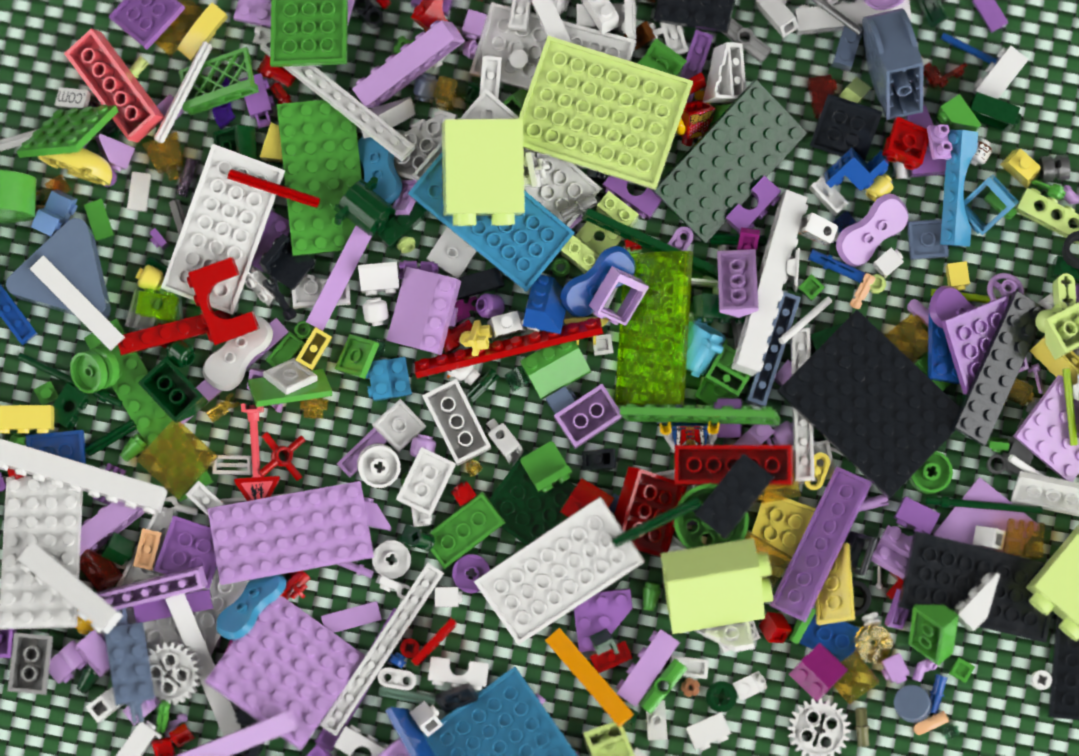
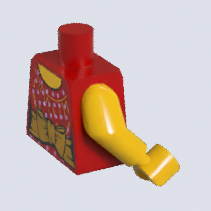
(695, 119)

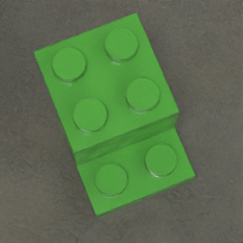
(663, 58)
(721, 379)

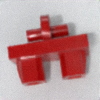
(296, 585)

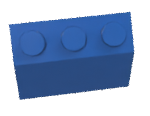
(544, 306)

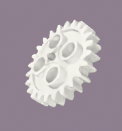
(183, 661)
(801, 724)

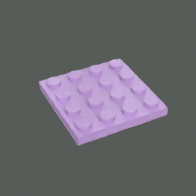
(1047, 432)

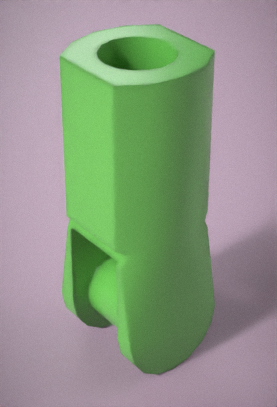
(998, 205)

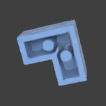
(55, 213)

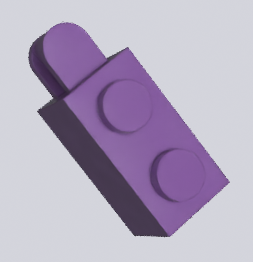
(260, 103)

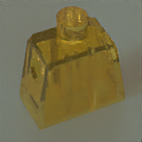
(166, 156)

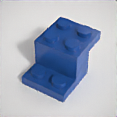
(856, 170)

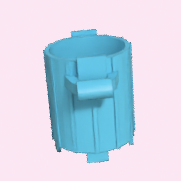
(702, 347)

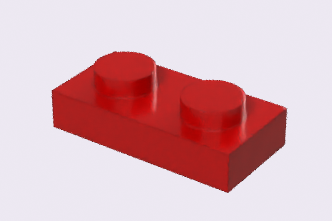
(610, 659)

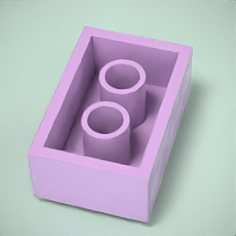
(588, 416)

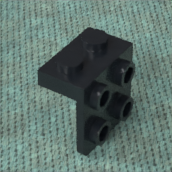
(283, 265)

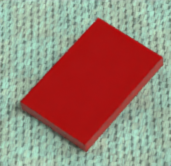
(434, 642)

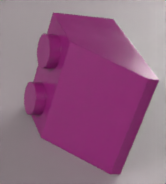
(818, 672)

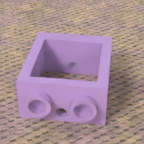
(629, 304)

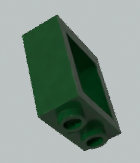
(995, 112)

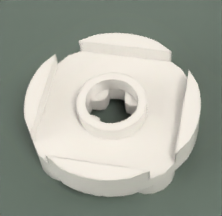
(400, 553)

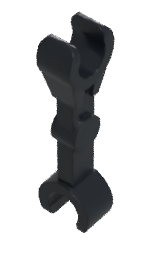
(289, 313)

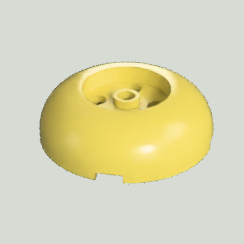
(83, 165)

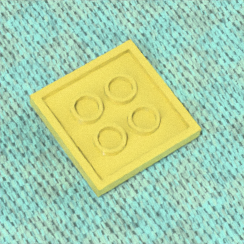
(782, 524)

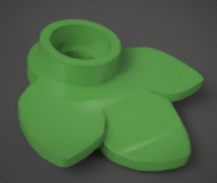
(1054, 191)

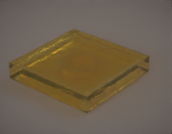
(856, 680)

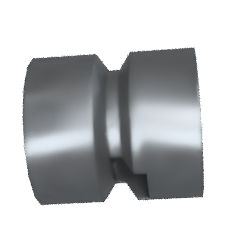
(1048, 167)

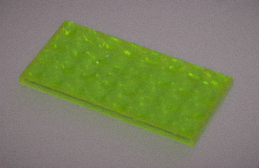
(656, 337)

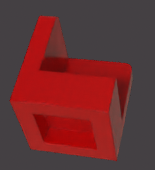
(775, 627)

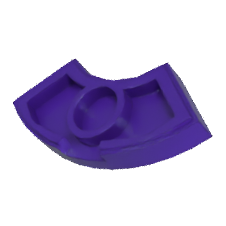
(223, 113)

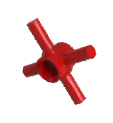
(275, 460)

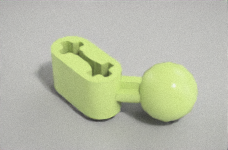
(1060, 293)

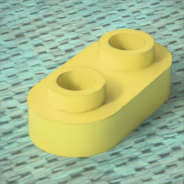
(819, 471)

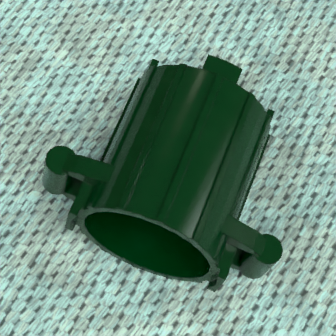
(364, 207)

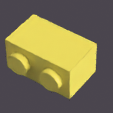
(314, 348)

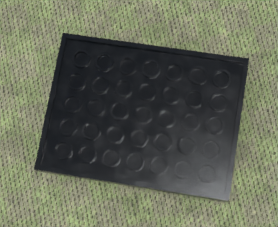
(872, 404)

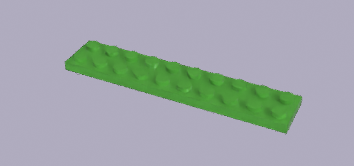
(142, 409)

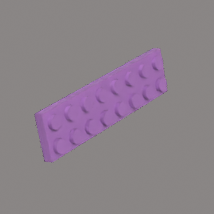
(820, 544)

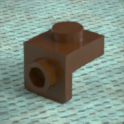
(644, 35)

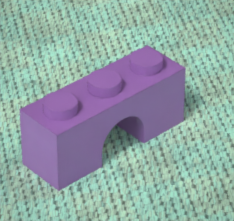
(766, 194)
(644, 204)

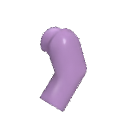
(922, 667)

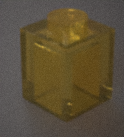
(1021, 392)

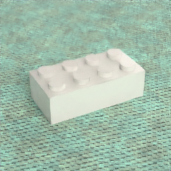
(456, 422)

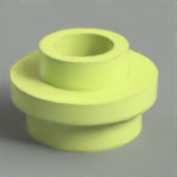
(406, 244)

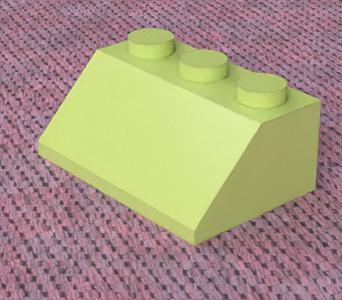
(1063, 331)

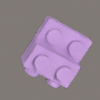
(893, 551)

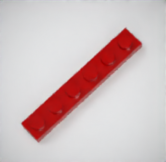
(165, 334)

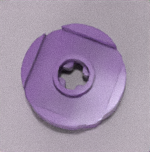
(465, 564)

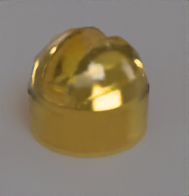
(473, 467)

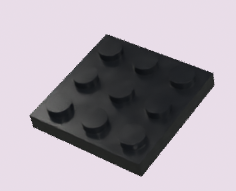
(845, 126)

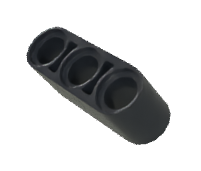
(366, 13)
(480, 283)

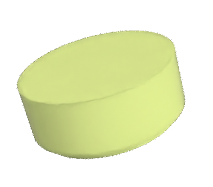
(878, 285)

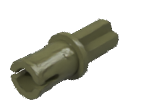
(862, 727)

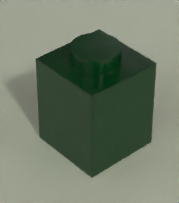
(118, 549)

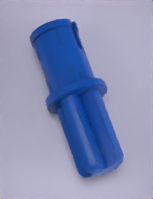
(937, 692)

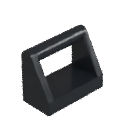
(856, 543)

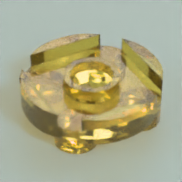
(883, 643)

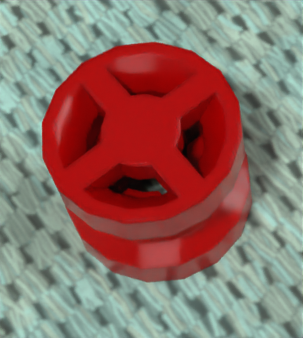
(412, 646)

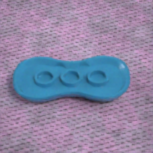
(379, 163)
(242, 615)

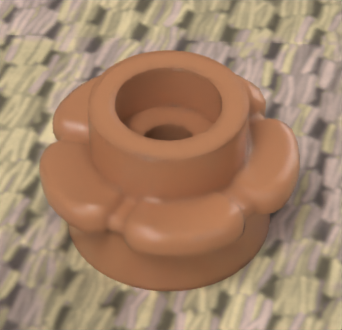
(695, 687)

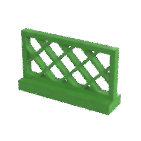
(225, 94)

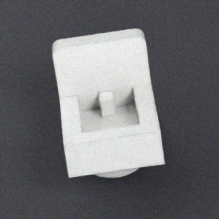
(750, 685)

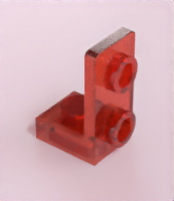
(932, 75)

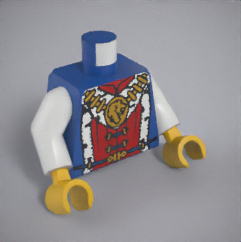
(689, 433)

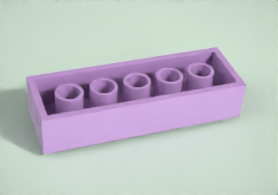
(408, 63)

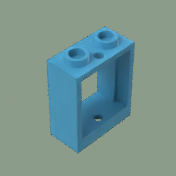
(1001, 192)

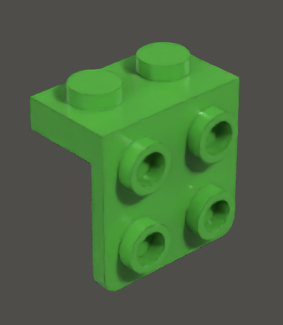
(546, 467)

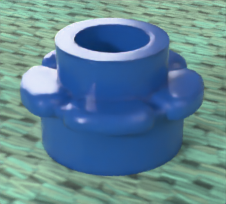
(397, 660)

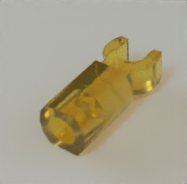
(221, 408)

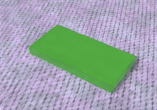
(267, 394)
(465, 530)

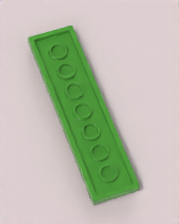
(690, 414)

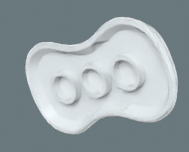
(228, 364)

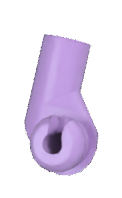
(1070, 196)

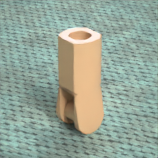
(930, 723)

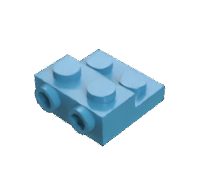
(388, 379)

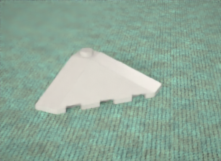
(425, 137)

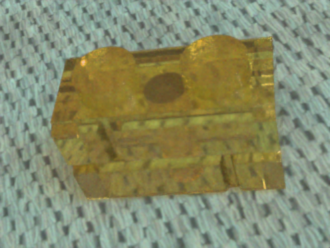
(445, 93)

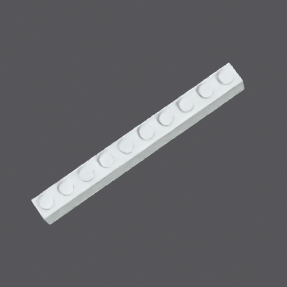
(770, 281)
(81, 477)

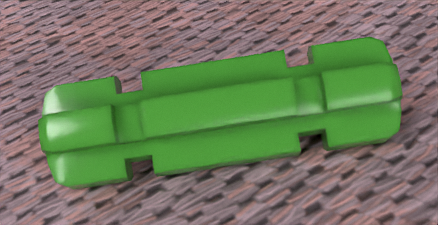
(162, 716)

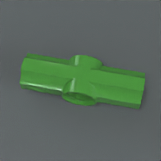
(671, 676)

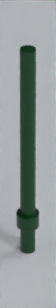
(103, 395)
(946, 501)

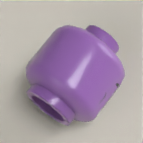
(490, 305)

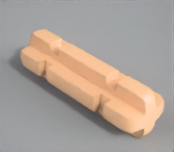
(862, 291)

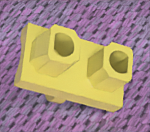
(477, 337)

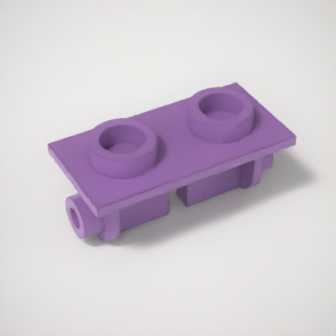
(424, 265)

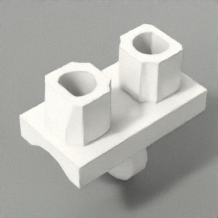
(533, 179)

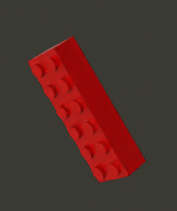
(712, 462)

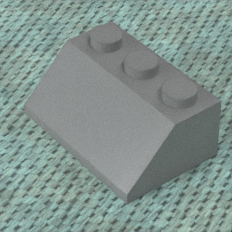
(30, 663)

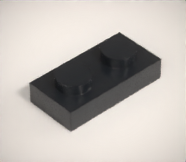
(456, 697)

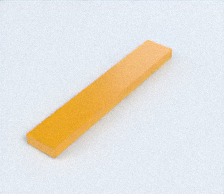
(589, 677)

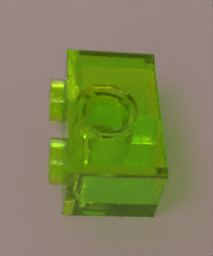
(166, 312)

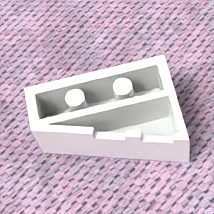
(726, 74)

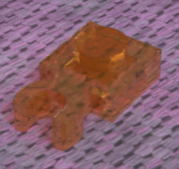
(56, 183)

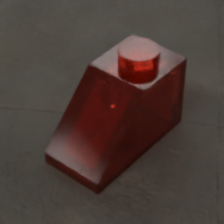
(818, 89)
(99, 570)

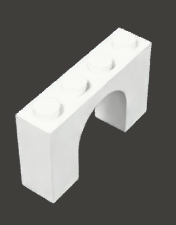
(780, 16)

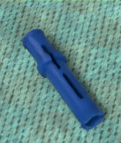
(835, 265)

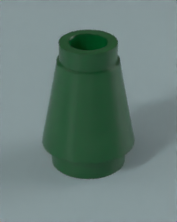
(87, 679)

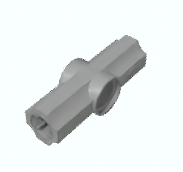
(754, 46)

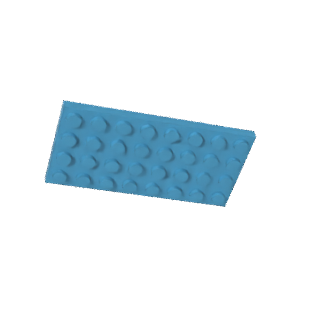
(516, 250)

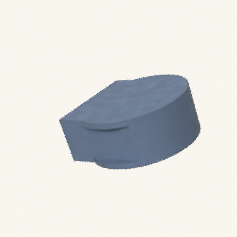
(894, 62)

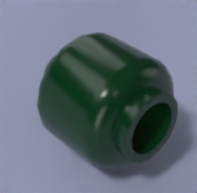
(180, 353)

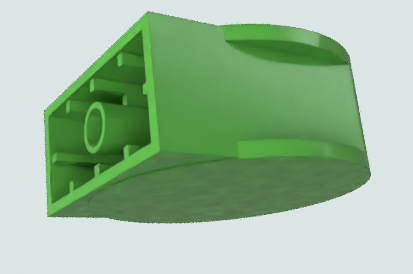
(17, 197)

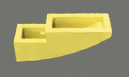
(202, 30)

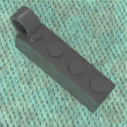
(1016, 448)

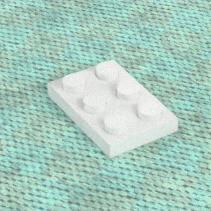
(426, 481)

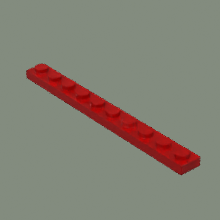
(508, 347)

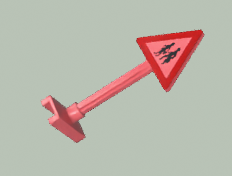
(256, 486)

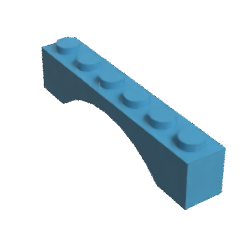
(955, 224)

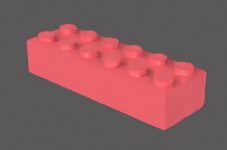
(114, 85)

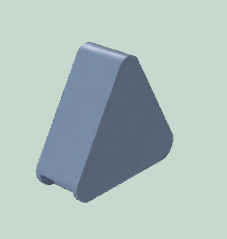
(76, 257)

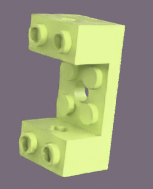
(583, 248)
(608, 741)

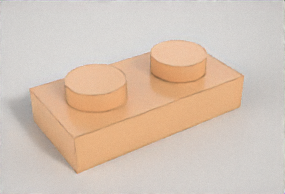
(147, 549)

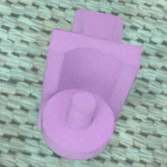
(939, 142)

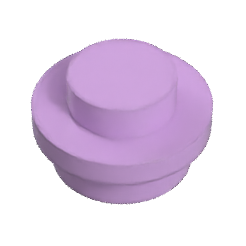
(470, 48)

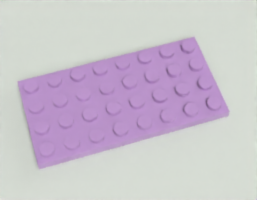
(290, 533)

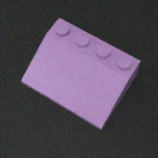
(423, 310)

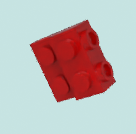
(906, 144)

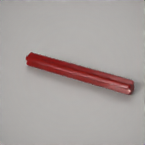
(273, 188)

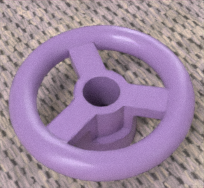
(1012, 283)

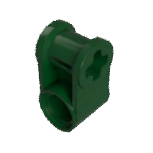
(471, 93)
(417, 538)

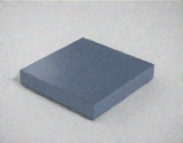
(925, 240)

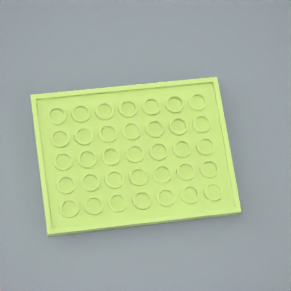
(603, 112)

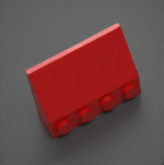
(643, 498)

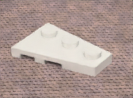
(309, 289)

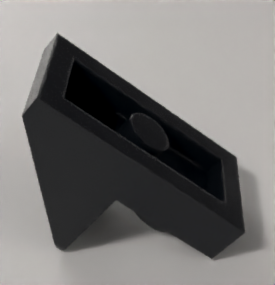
(599, 459)

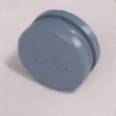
(912, 703)

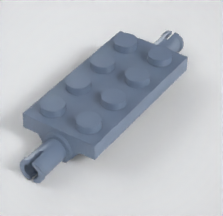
(129, 665)

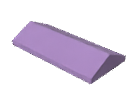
(737, 282)

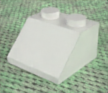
(379, 278)

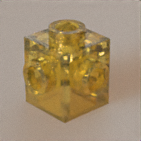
(314, 407)

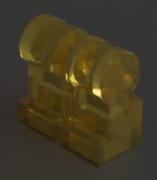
(1028, 547)

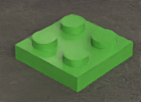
(357, 356)

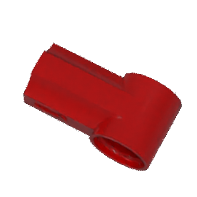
(277, 73)
(453, 336)

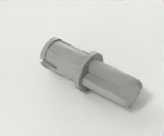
(579, 207)

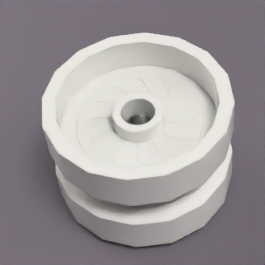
(381, 476)

